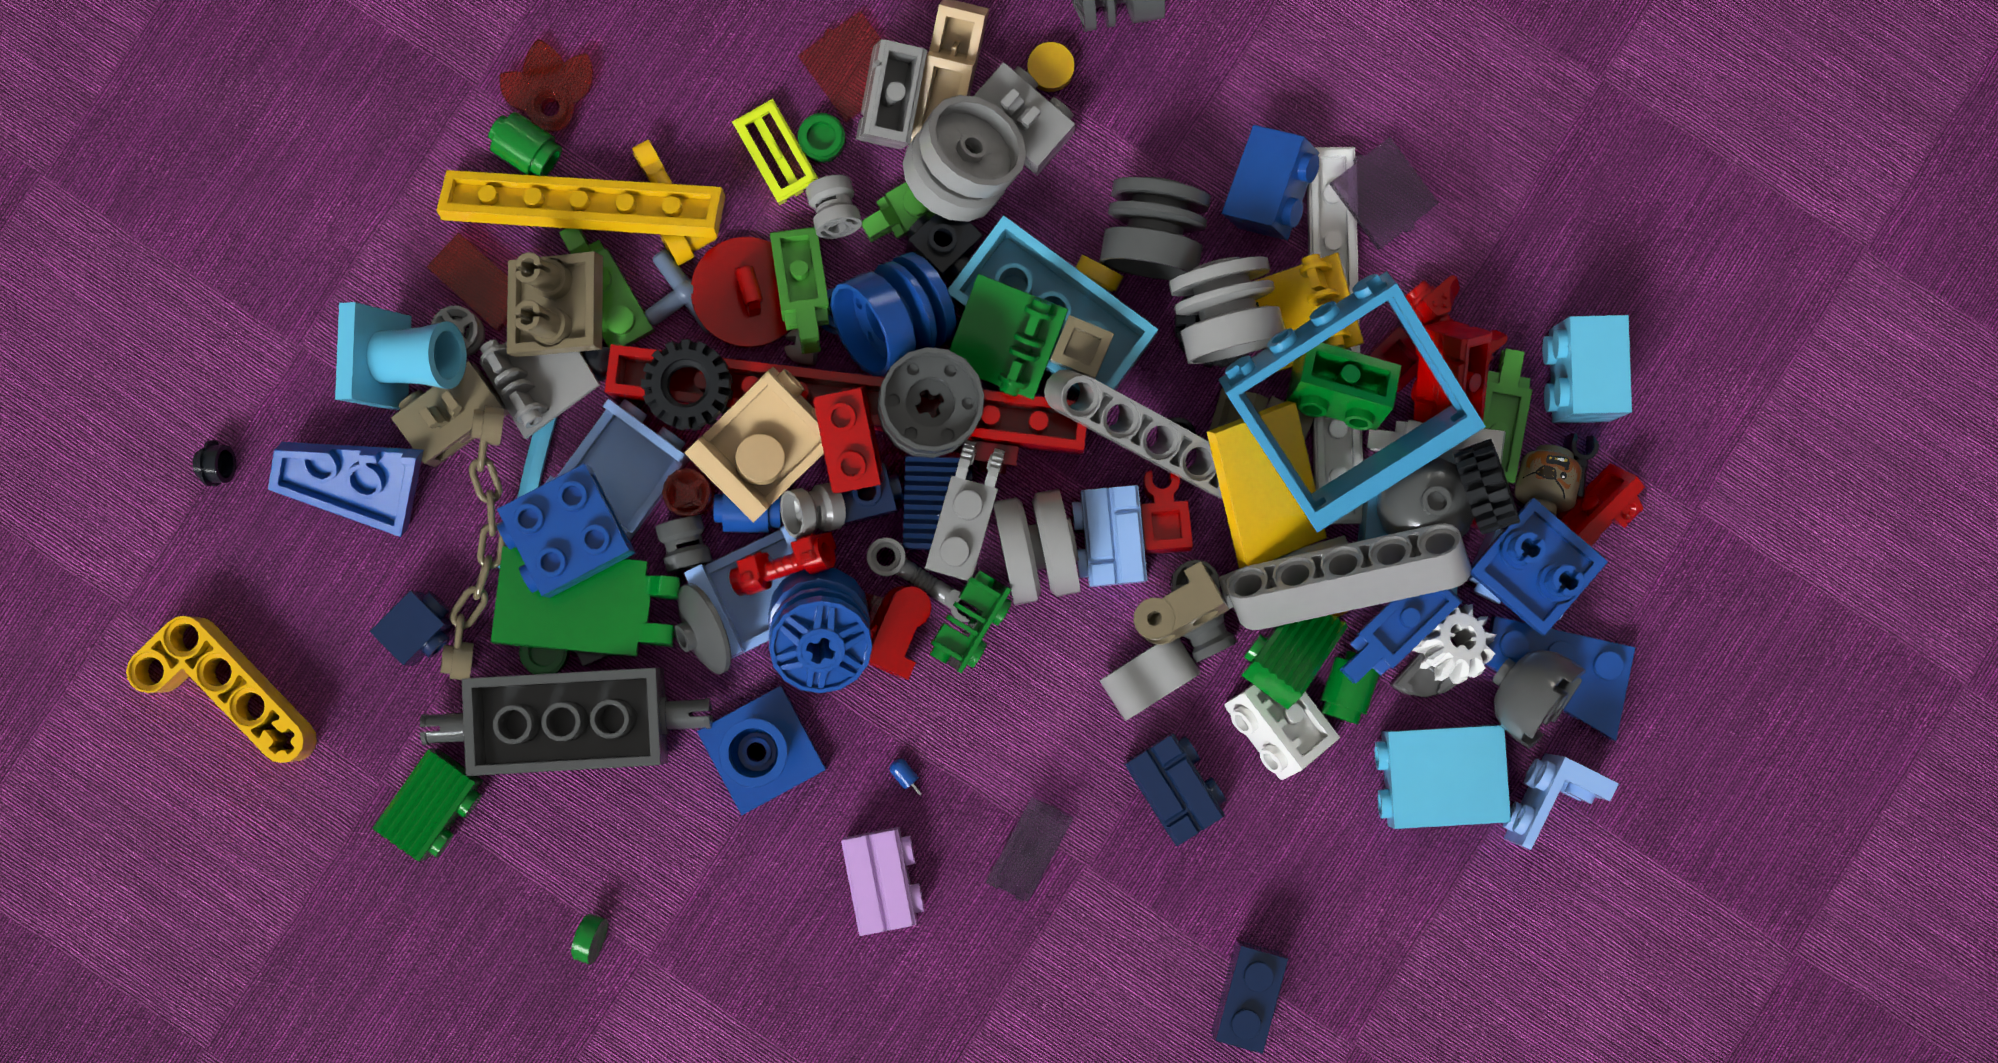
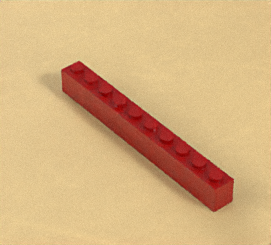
(1003, 421)

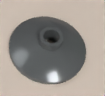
(702, 629)

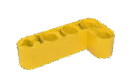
(232, 696)

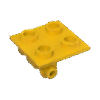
(1305, 289)

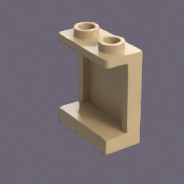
(767, 408)

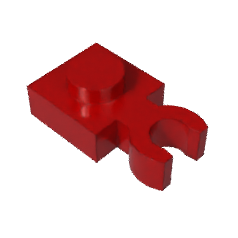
(1165, 522)

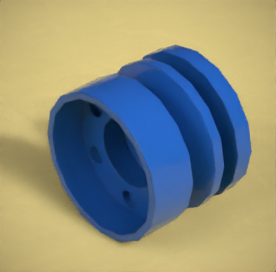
(893, 312)
(819, 630)

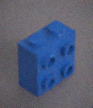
(564, 532)

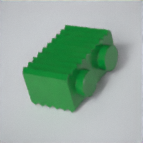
(1291, 657)
(429, 805)

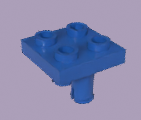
(1537, 567)

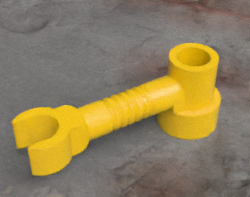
(678, 246)

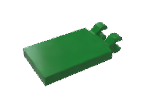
(595, 616)

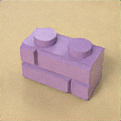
(881, 880)

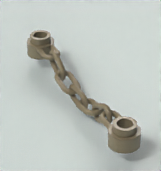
(486, 426)

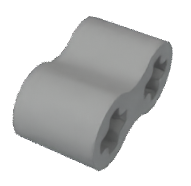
(1149, 677)

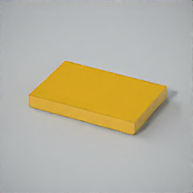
(1257, 502)

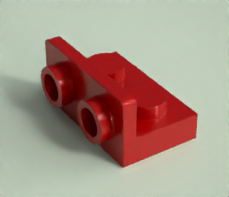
(849, 440)

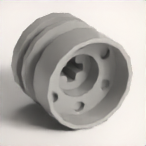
(1226, 308)

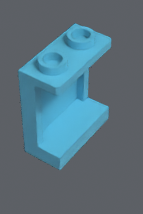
(1443, 777)

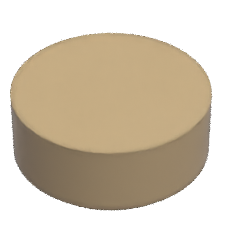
(759, 459)

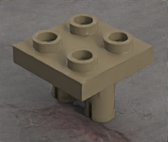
(554, 304)

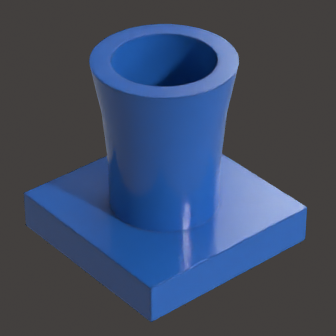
(788, 757)

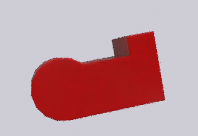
(894, 627)

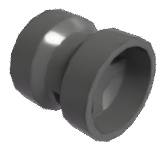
(682, 533)

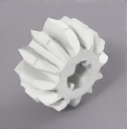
(1471, 650)

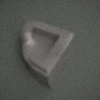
(1420, 681)

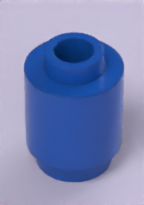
(736, 521)

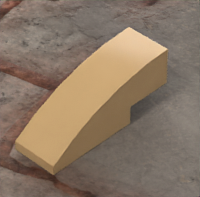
(951, 56)

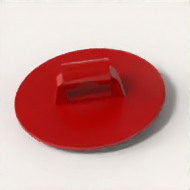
(739, 293)

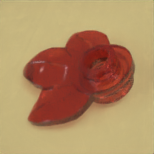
(548, 80)

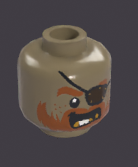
(1550, 477)

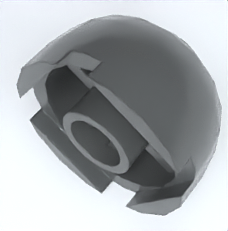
(1426, 499)
(1534, 693)

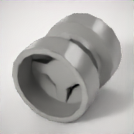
(833, 206)
(810, 510)

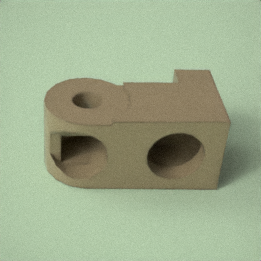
(1182, 610)

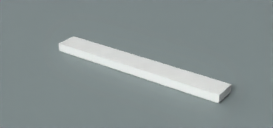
(1333, 231)

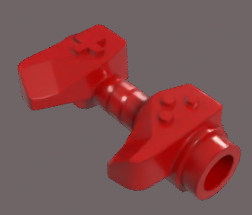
(1434, 304)
(758, 571)

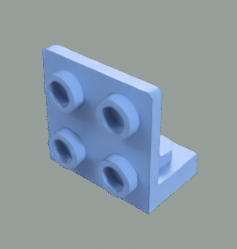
(1545, 781)

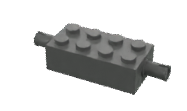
(565, 721)

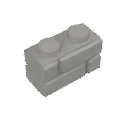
(891, 94)

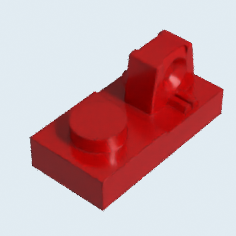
(1607, 499)

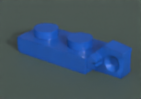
(1397, 632)

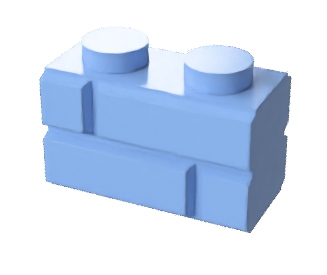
(1111, 536)

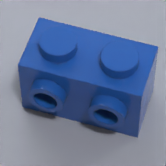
(1271, 182)

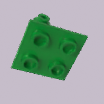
(1008, 335)
(967, 647)

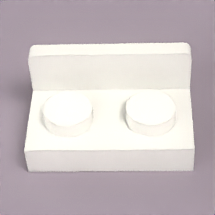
(1283, 737)

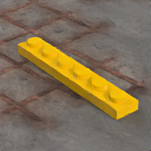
(581, 203)

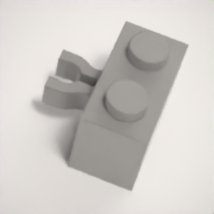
(1043, 123)

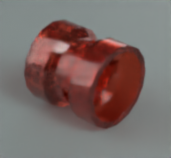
(682, 496)

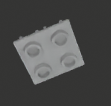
(537, 386)

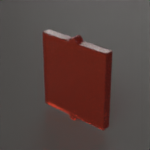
(842, 63)

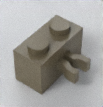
(443, 417)

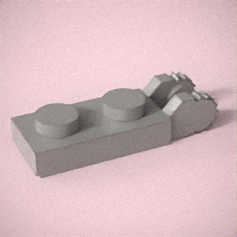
(964, 517)

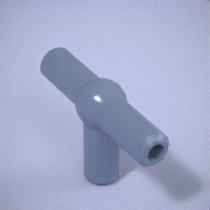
(677, 297)

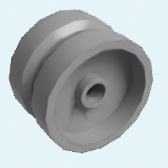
(964, 158)
(1039, 546)

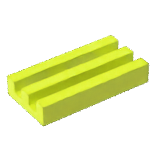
(795, 186)

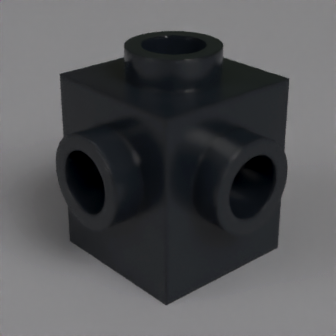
(943, 243)

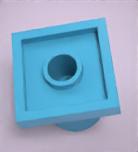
(384, 355)

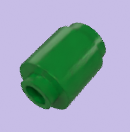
(524, 145)
(1347, 699)

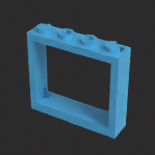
(1389, 463)

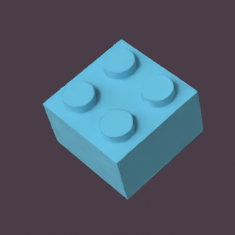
(1588, 369)

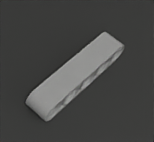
(1133, 427)
(1349, 576)

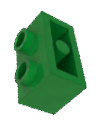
(1344, 386)

